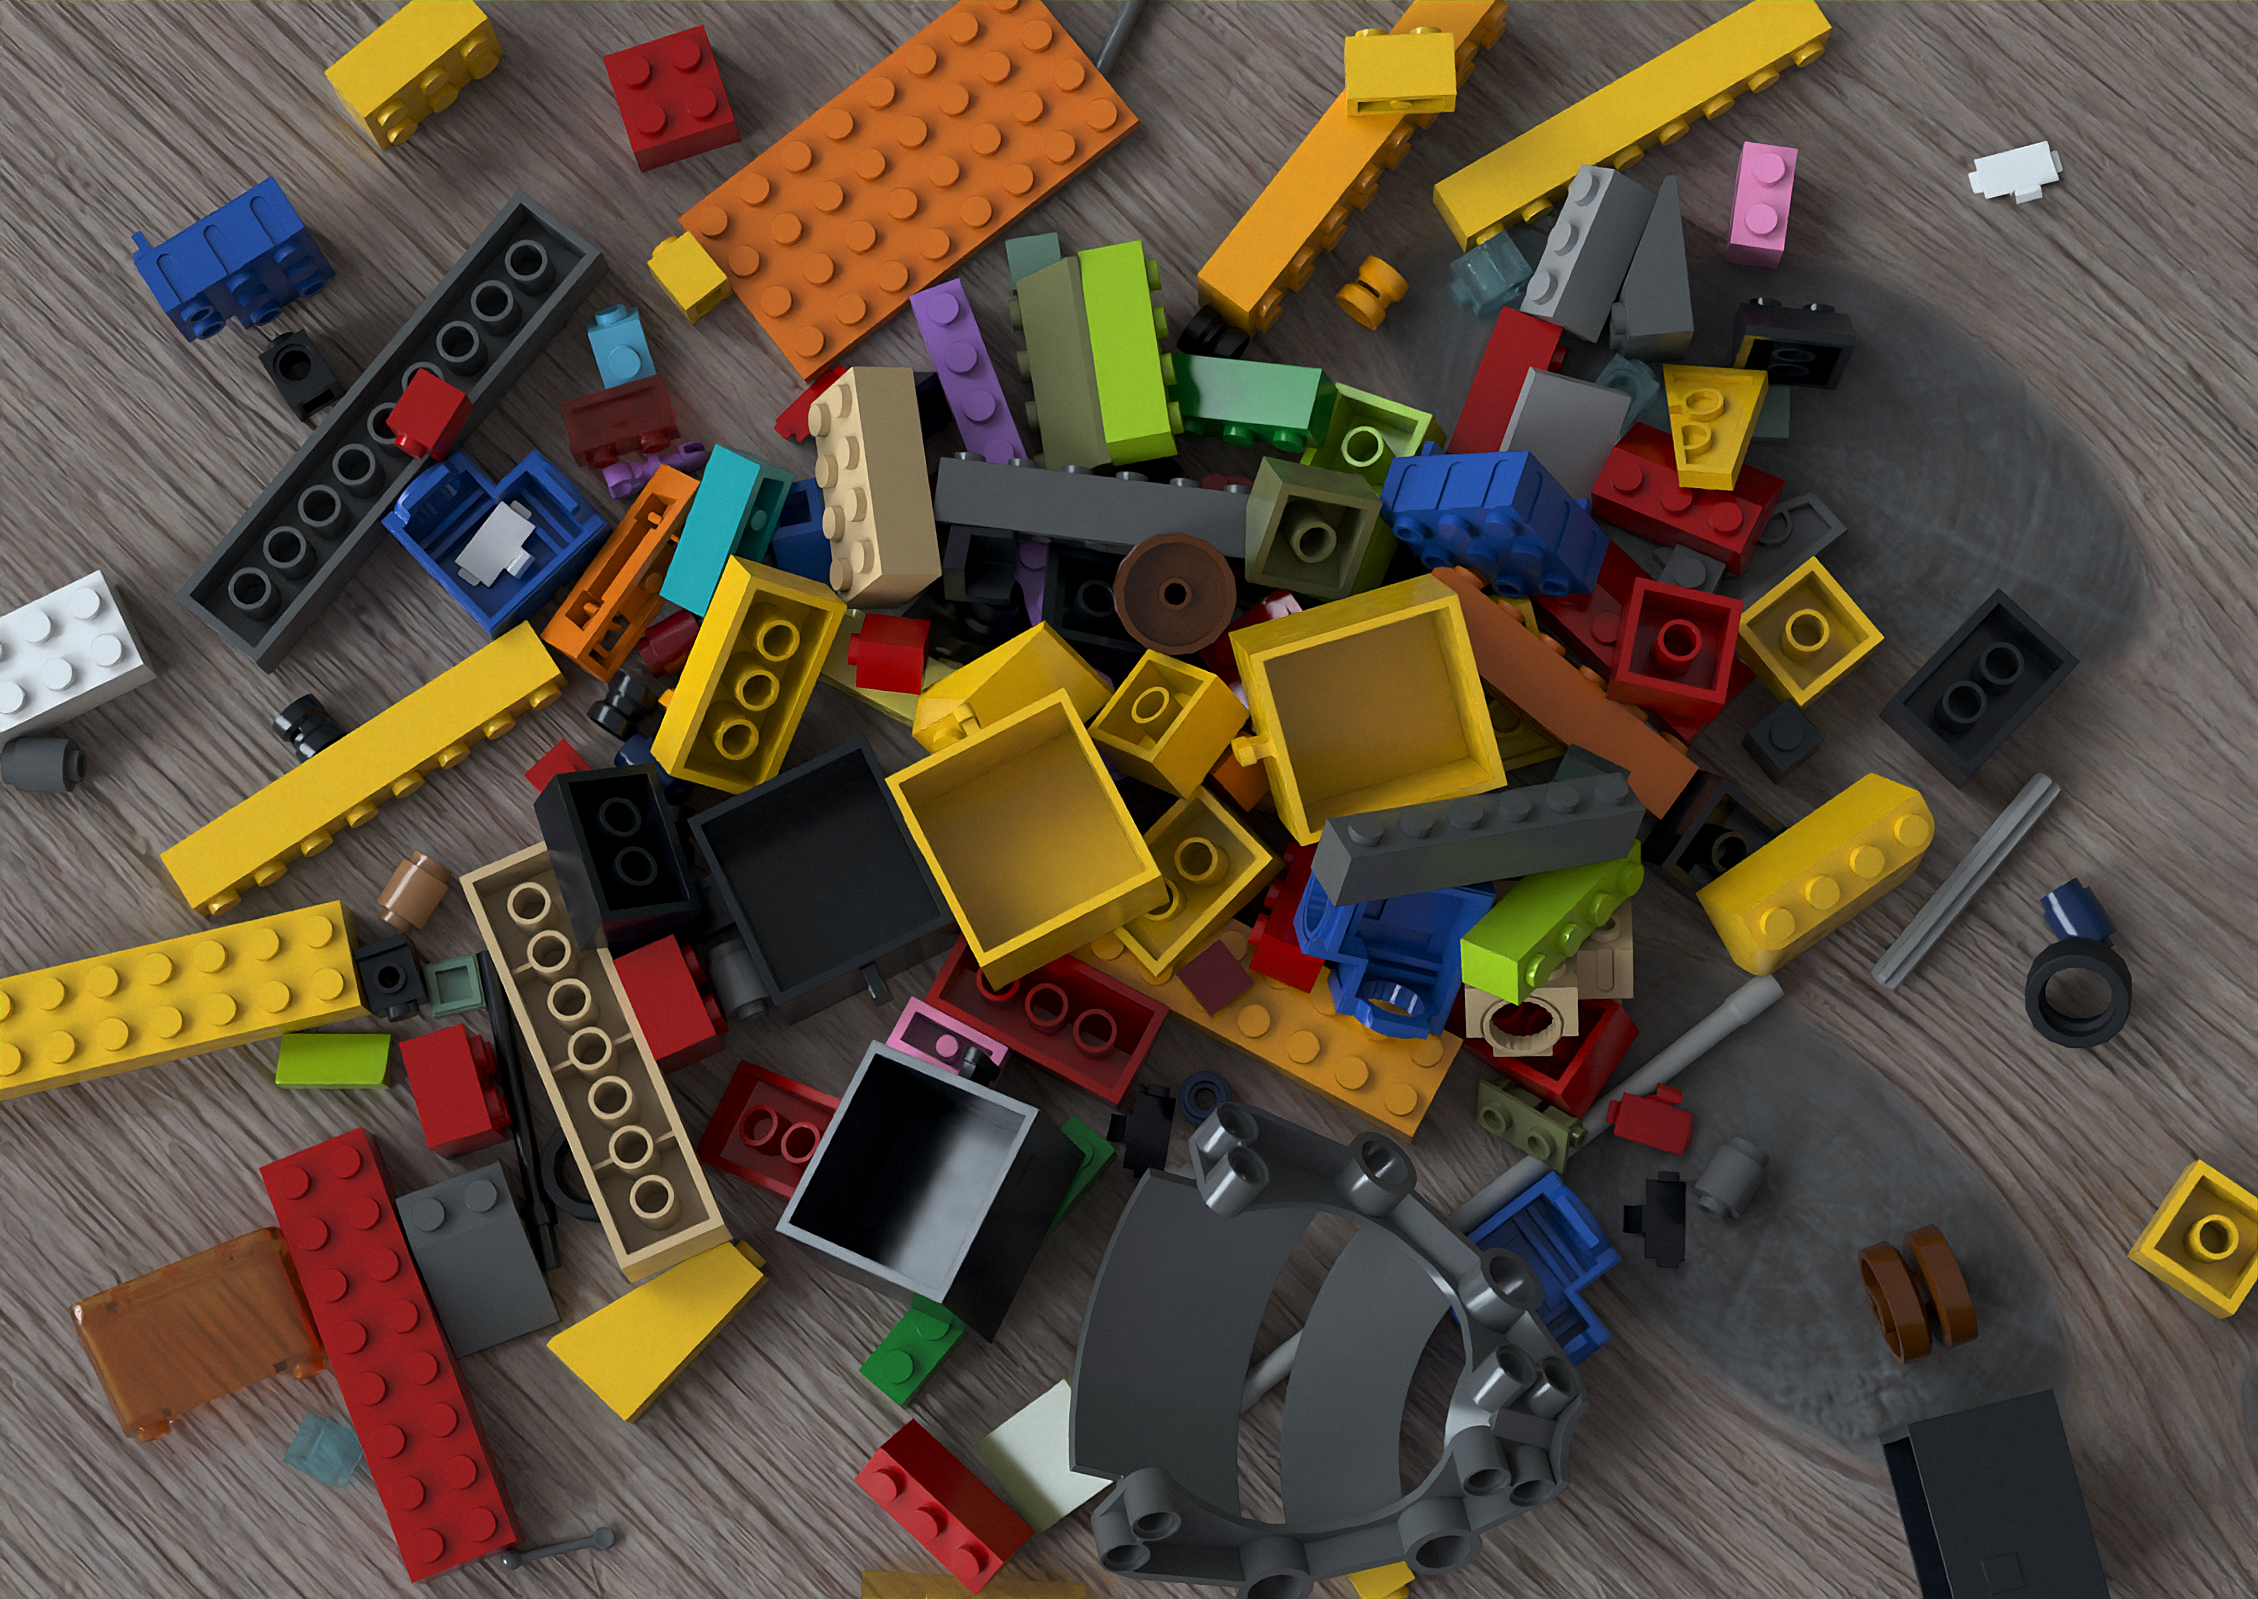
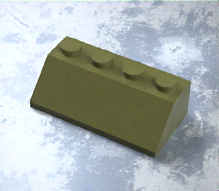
(1060, 368)

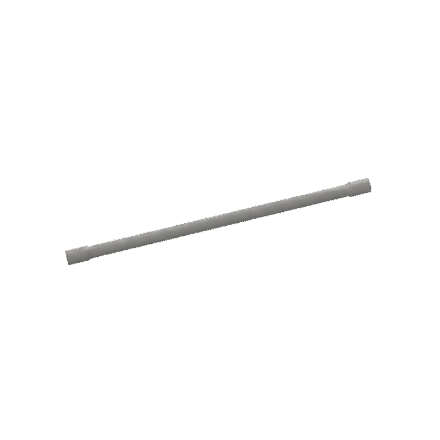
(1736, 1011)

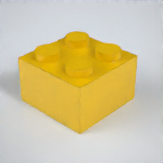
(1805, 635)
(1168, 723)
(2203, 1240)

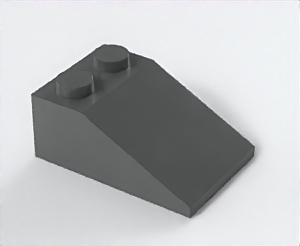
(1655, 303)
(478, 1259)

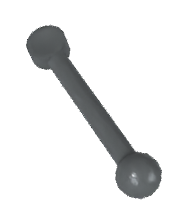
(603, 1538)

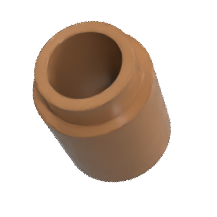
(413, 892)

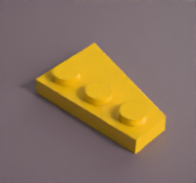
(1712, 421)

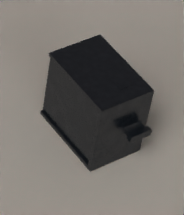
(825, 881)
(932, 1188)
(1994, 1504)

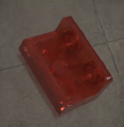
(620, 422)

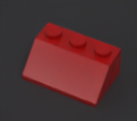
(1644, 496)

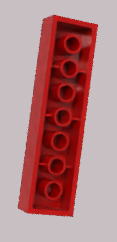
(392, 1357)

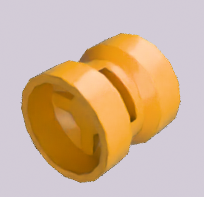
(1372, 292)

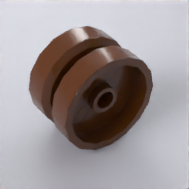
(1171, 626)
(1918, 1294)

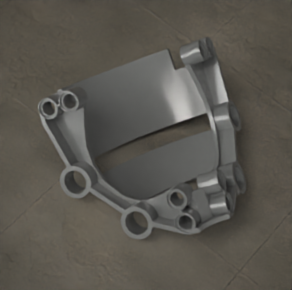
(1174, 1343)

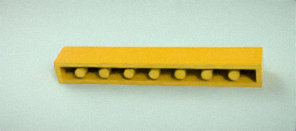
(1630, 116)
(364, 770)

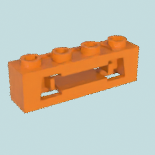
(624, 578)

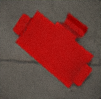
(795, 418)
(1653, 1120)

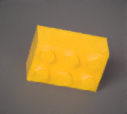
(414, 66)

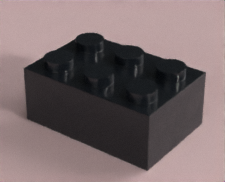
(1978, 688)
(617, 856)

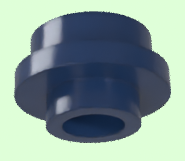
(1202, 1081)

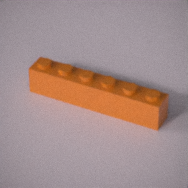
(1564, 701)

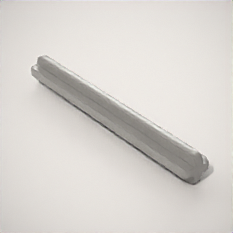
(1965, 881)

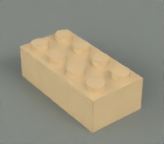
(875, 488)

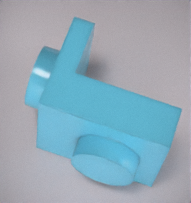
(620, 345)

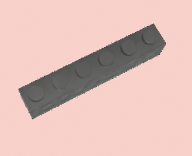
(1086, 509)
(1476, 838)

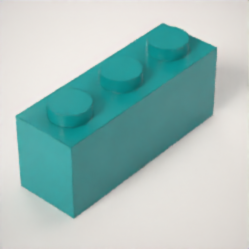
(729, 517)

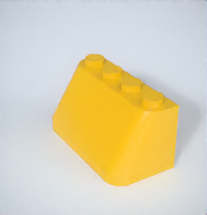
(1819, 873)

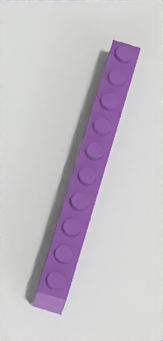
(984, 424)

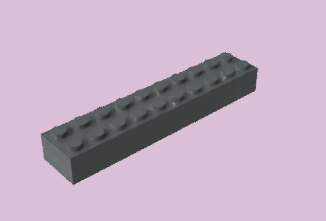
(330, 498)

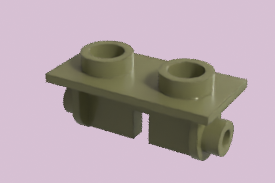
(1515, 1117)

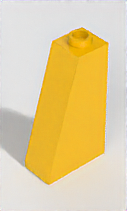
(658, 1329)

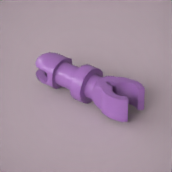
(628, 478)

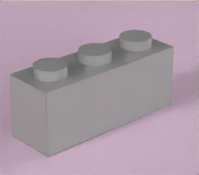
(1589, 252)

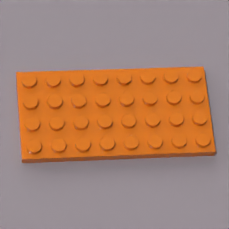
(907, 175)

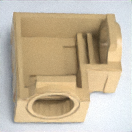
(1596, 971)

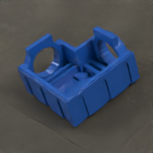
(234, 262)
(454, 500)
(1495, 517)
(1393, 952)
(1565, 1250)

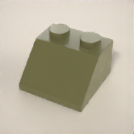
(1308, 528)

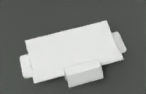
(2016, 172)
(498, 546)

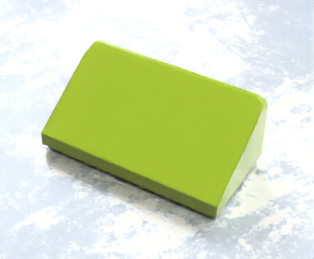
(335, 1061)

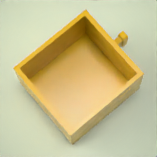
(1366, 705)
(1028, 837)

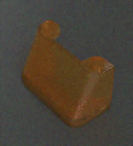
(199, 1331)

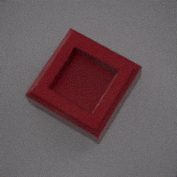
(1215, 978)

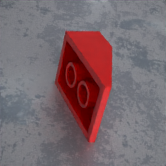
(1578, 1063)
(766, 1130)

